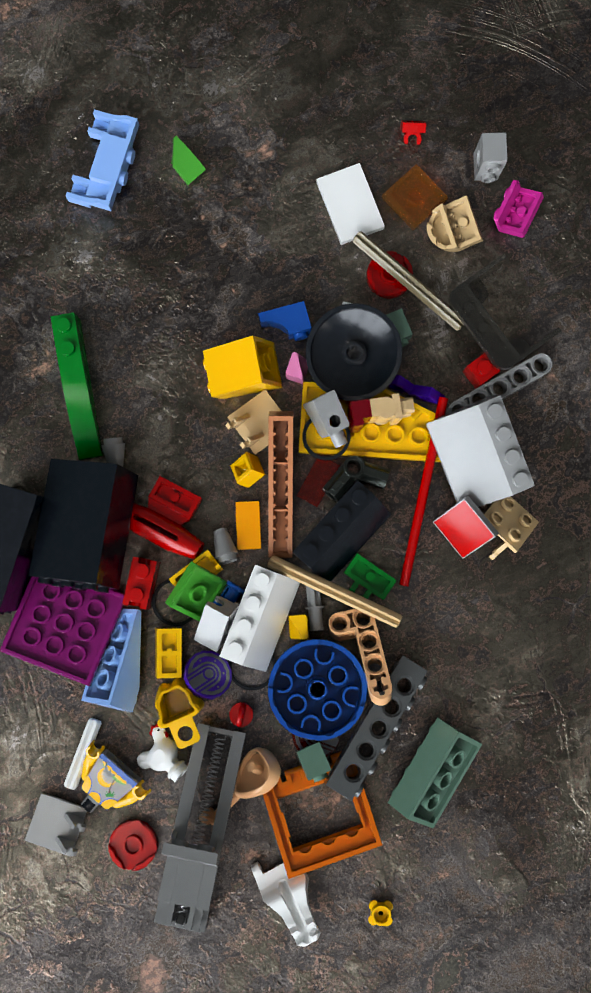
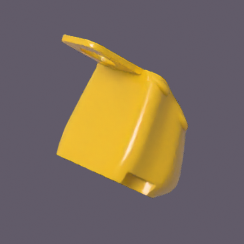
(176, 709)

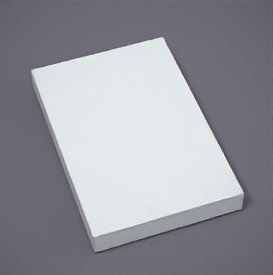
(350, 203)

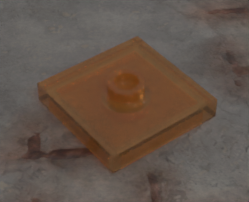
(414, 197)

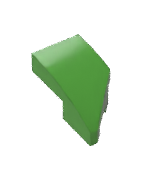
(185, 162)

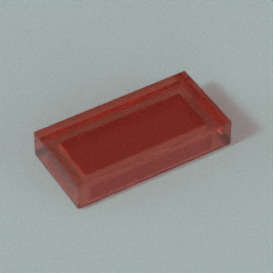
(319, 475)

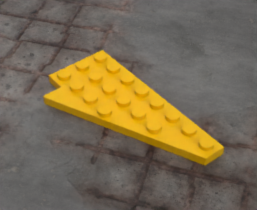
(401, 442)

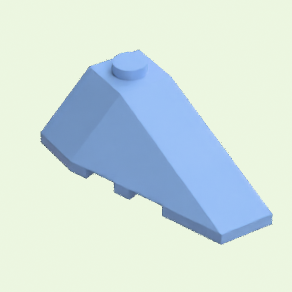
(118, 674)

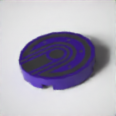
(207, 675)

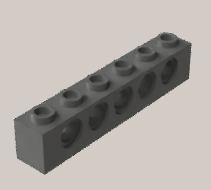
(363, 732)

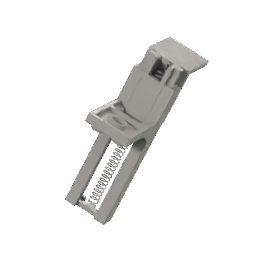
(193, 868)

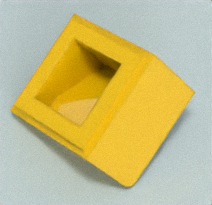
(247, 470)
(298, 626)

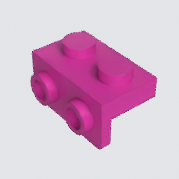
(517, 210)

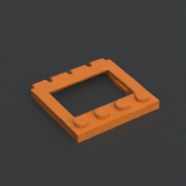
(328, 848)

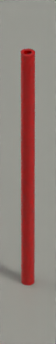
(421, 501)

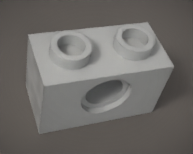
(490, 157)

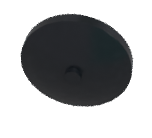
(354, 352)

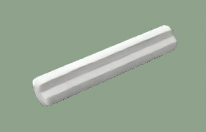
(75, 771)

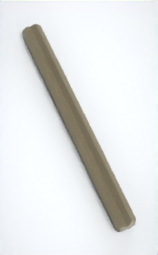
(407, 279)

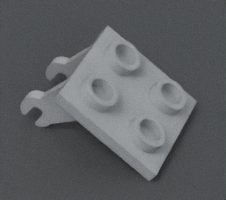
(56, 824)

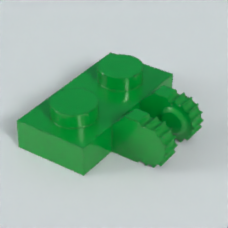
(369, 577)

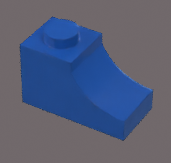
(290, 319)

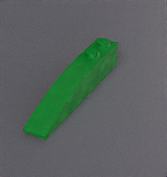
(76, 384)

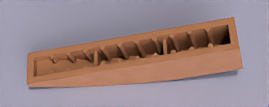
(280, 483)

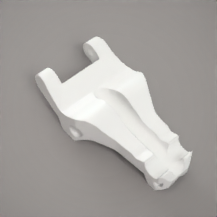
(289, 900)

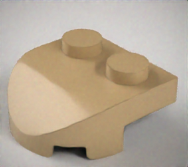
(454, 226)

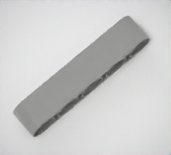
(507, 382)

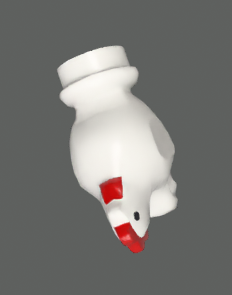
(162, 755)

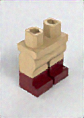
(379, 411)

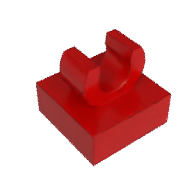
(412, 128)

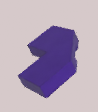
(422, 393)

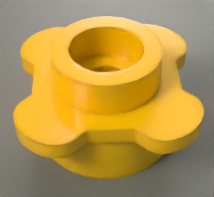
(380, 920)

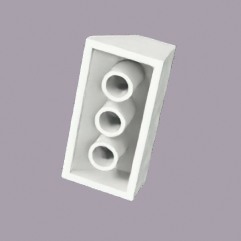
(259, 619)

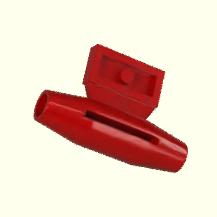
(163, 519)

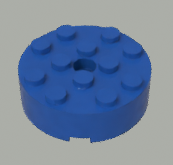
(321, 715)

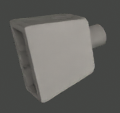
(327, 408)

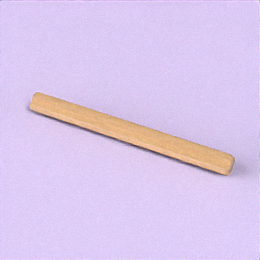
(335, 591)

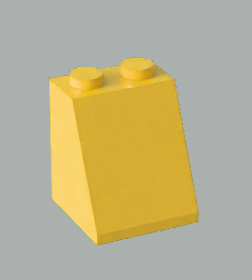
(242, 368)

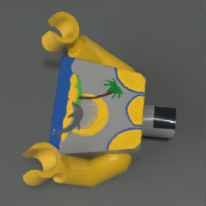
(109, 781)

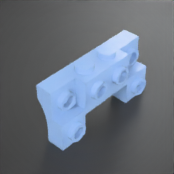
(110, 162)

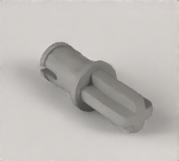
(314, 609)

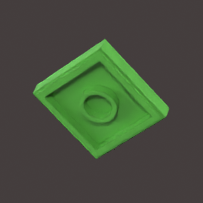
(195, 590)

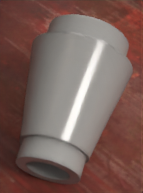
(114, 450)
(224, 547)

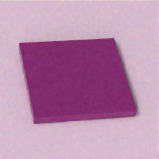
(63, 629)

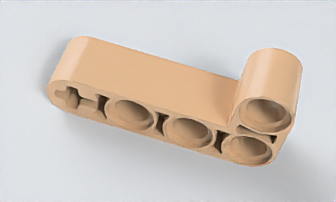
(368, 655)

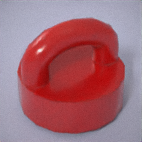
(241, 714)

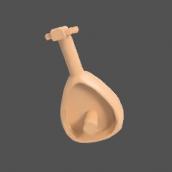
(255, 777)

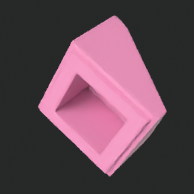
(296, 368)

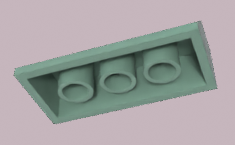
(434, 773)

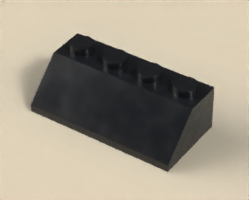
(342, 532)

